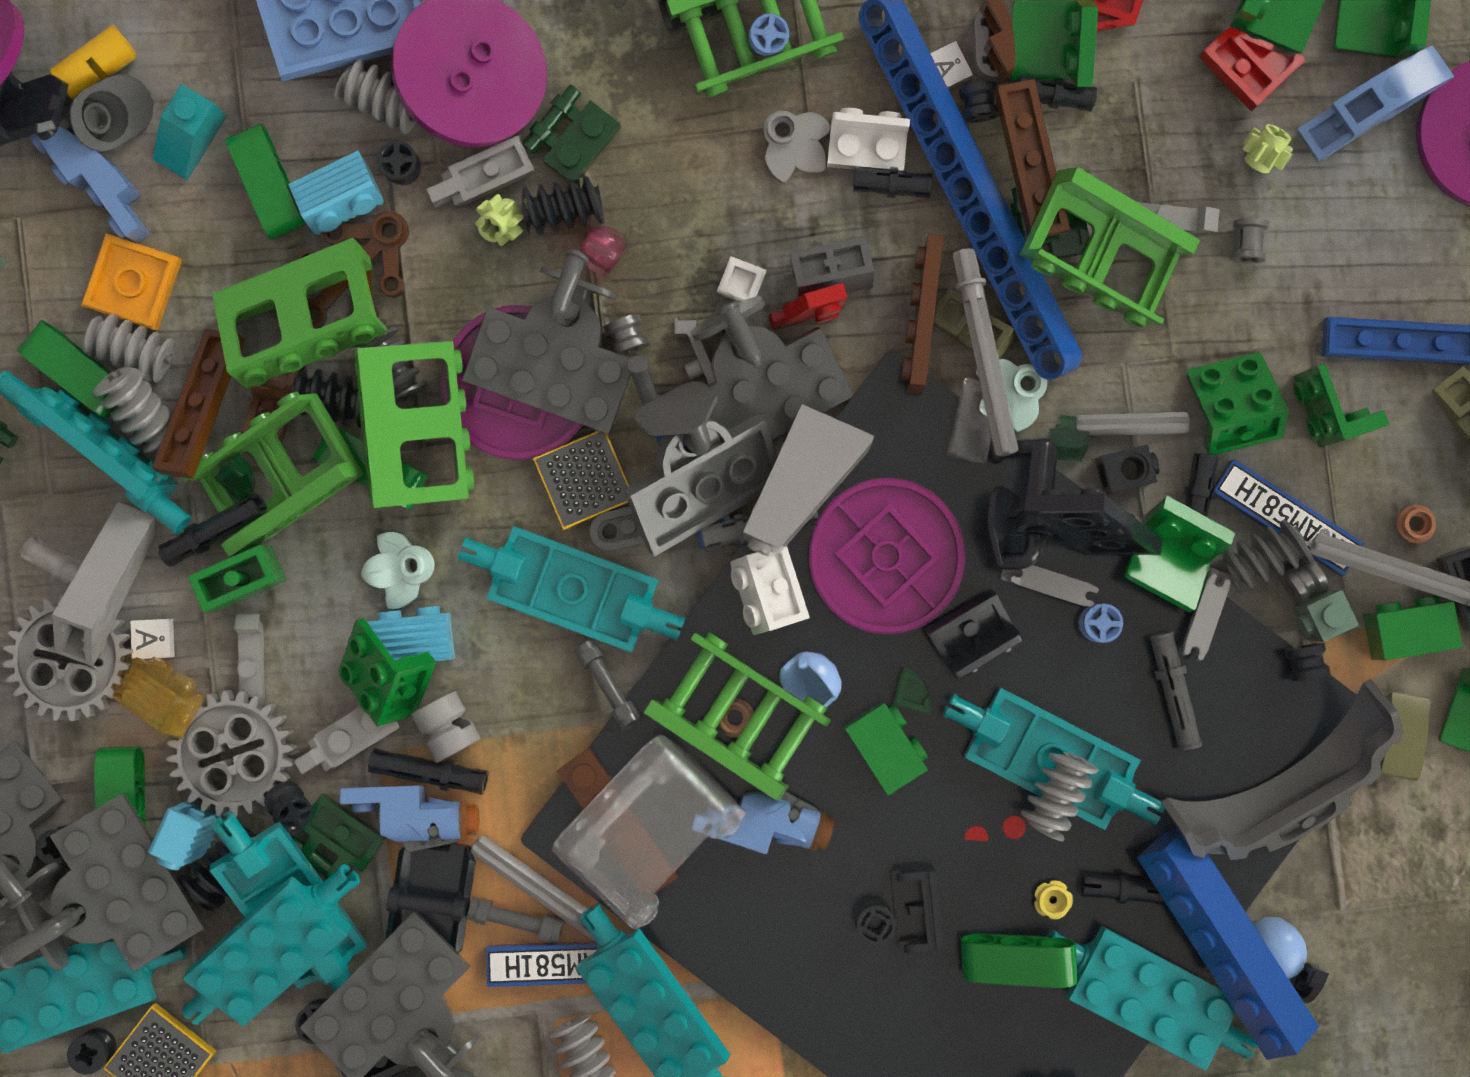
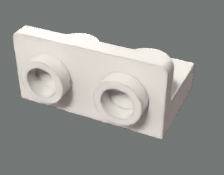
(867, 140)
(768, 591)

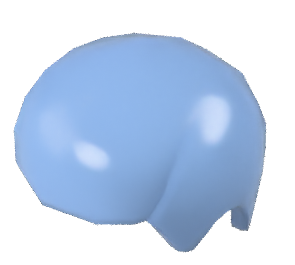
(811, 676)
(1284, 943)

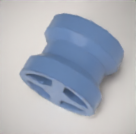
(776, 28)
(1108, 623)

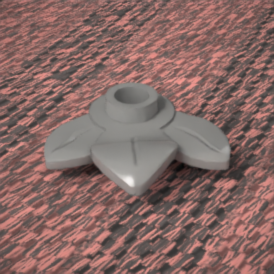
(799, 148)

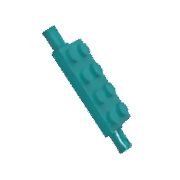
(101, 445)
(572, 589)
(1015, 744)
(259, 868)
(270, 949)
(94, 985)
(1155, 999)
(649, 1002)

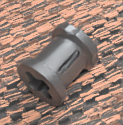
(1249, 240)

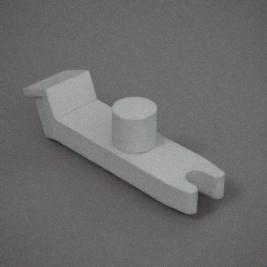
(1189, 219)
(701, 365)
(1051, 584)
(1207, 613)
(250, 654)

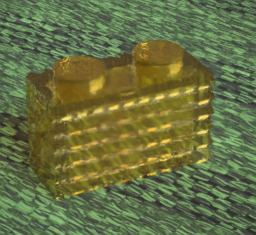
(158, 696)

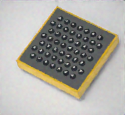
(583, 479)
(160, 1049)

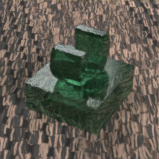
(1070, 443)

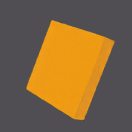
(131, 282)

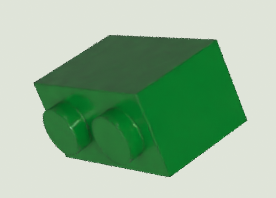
(237, 578)
(1412, 630)
(886, 747)

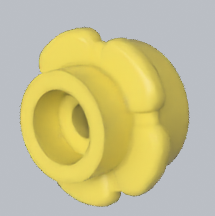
(1060, 907)

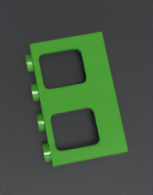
(1114, 222)
(287, 291)
(388, 426)
(292, 492)

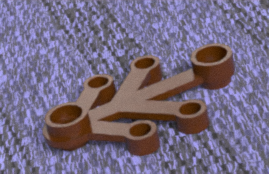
(377, 243)

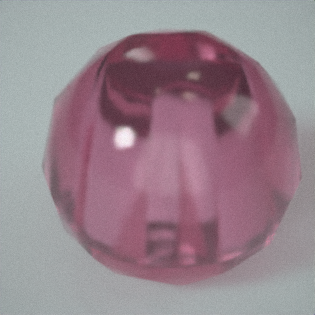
(603, 248)

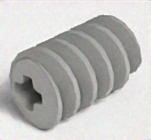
(373, 95)
(127, 348)
(136, 404)
(1059, 794)
(582, 1048)

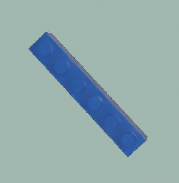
(1229, 946)

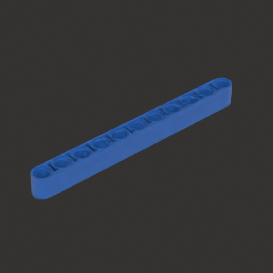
(954, 176)

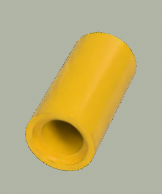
(95, 61)

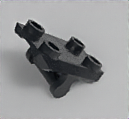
(30, 107)
(436, 886)

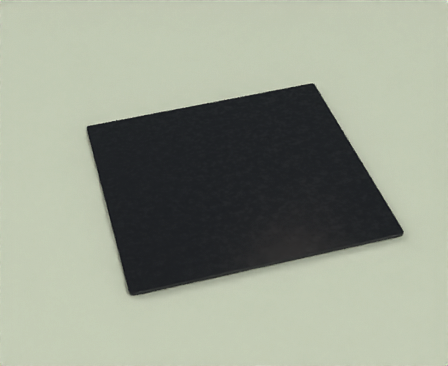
(781, 925)

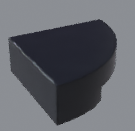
(1310, 982)

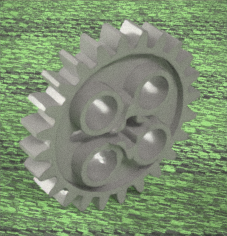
(64, 691)
(242, 784)

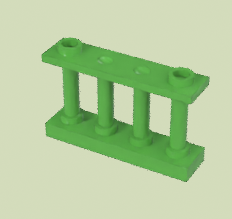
(690, 12)
(736, 754)

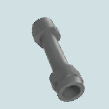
(591, 657)
(482, 911)

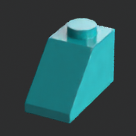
(186, 131)

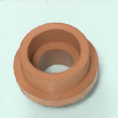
(1426, 520)
(725, 725)

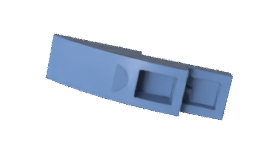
(1374, 102)
(98, 176)

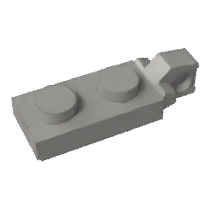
(482, 174)
(343, 741)

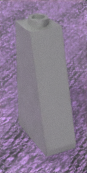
(805, 474)
(102, 584)

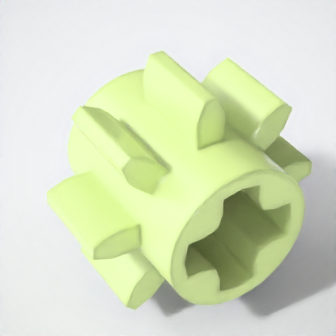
(1267, 148)
(499, 220)

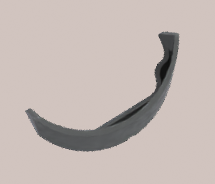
(1301, 796)

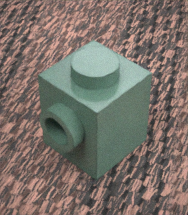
(1325, 616)

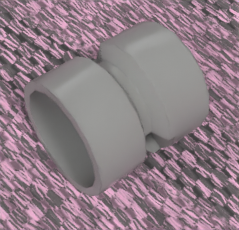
(445, 726)

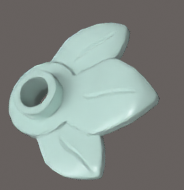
(1022, 403)
(393, 570)

